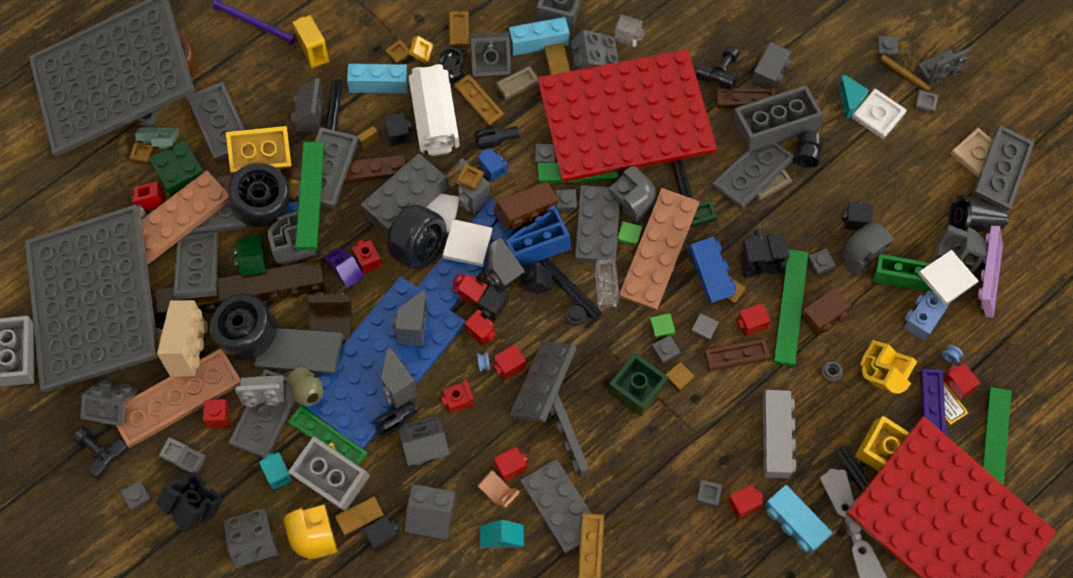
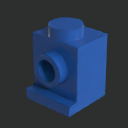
(492, 164)

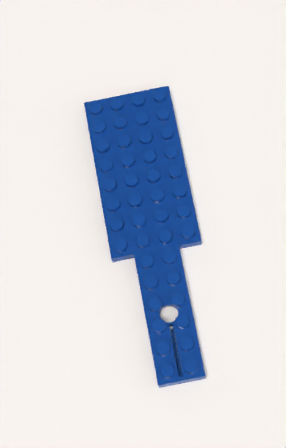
(355, 393)

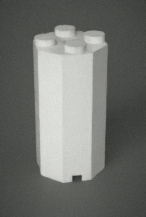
(433, 110)

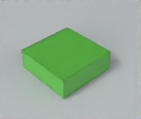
(629, 233)
(662, 326)

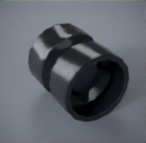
(452, 61)
(809, 149)

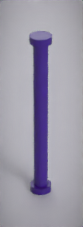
(290, 38)

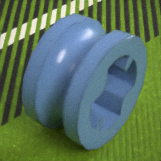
(952, 354)
(483, 361)

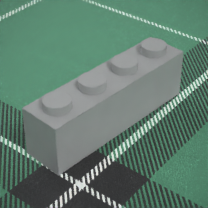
(778, 434)

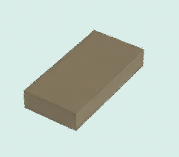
(517, 83)
(778, 183)

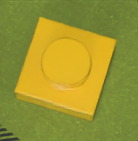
(421, 49)

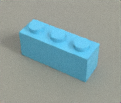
(536, 35)
(377, 78)
(797, 520)

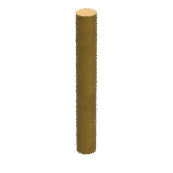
(905, 73)

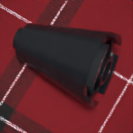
(976, 214)

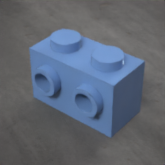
(925, 316)

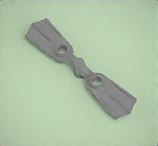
(840, 494)

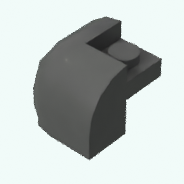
(635, 193)
(283, 240)
(967, 246)
(865, 247)

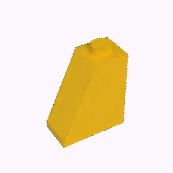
(311, 41)

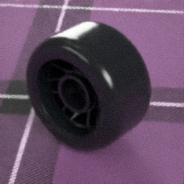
(255, 181)
(416, 236)
(243, 326)

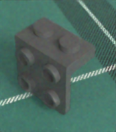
(593, 50)
(249, 538)

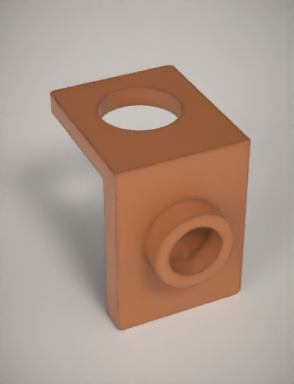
(497, 490)

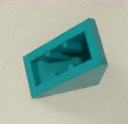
(852, 95)
(501, 535)

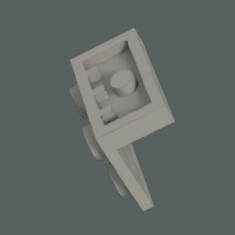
(261, 390)

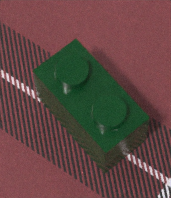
(249, 255)

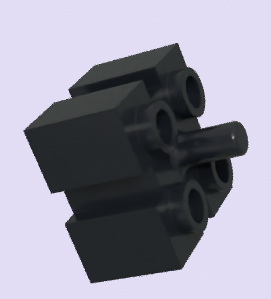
(763, 254)
(189, 501)

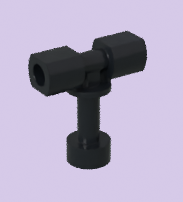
(719, 72)
(103, 454)

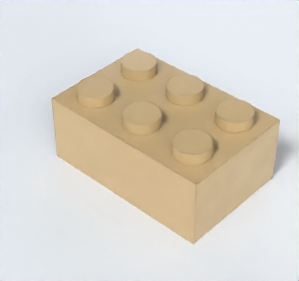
(182, 338)

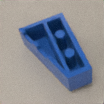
(540, 239)
(712, 270)

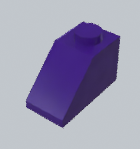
(344, 267)

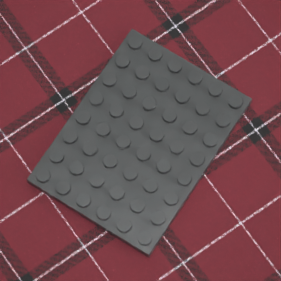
(110, 74)
(91, 299)

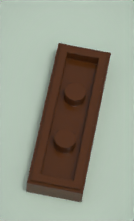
(741, 96)
(736, 354)

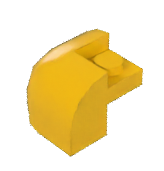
(887, 368)
(310, 532)

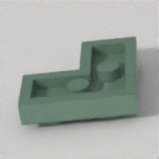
(158, 136)

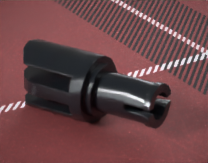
(494, 136)
(395, 417)

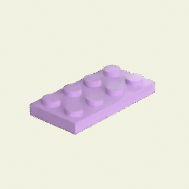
(990, 275)

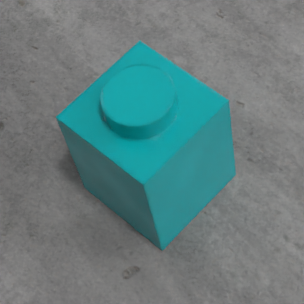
(275, 470)

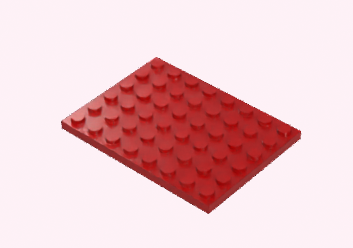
(626, 115)
(948, 513)

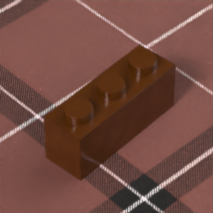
(525, 206)

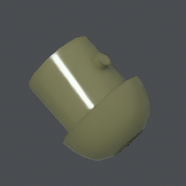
(305, 387)

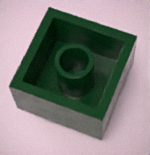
(176, 167)
(638, 384)

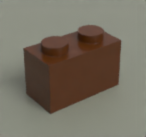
(826, 311)

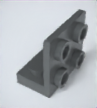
(942, 66)
(106, 402)

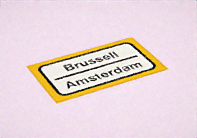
(953, 408)

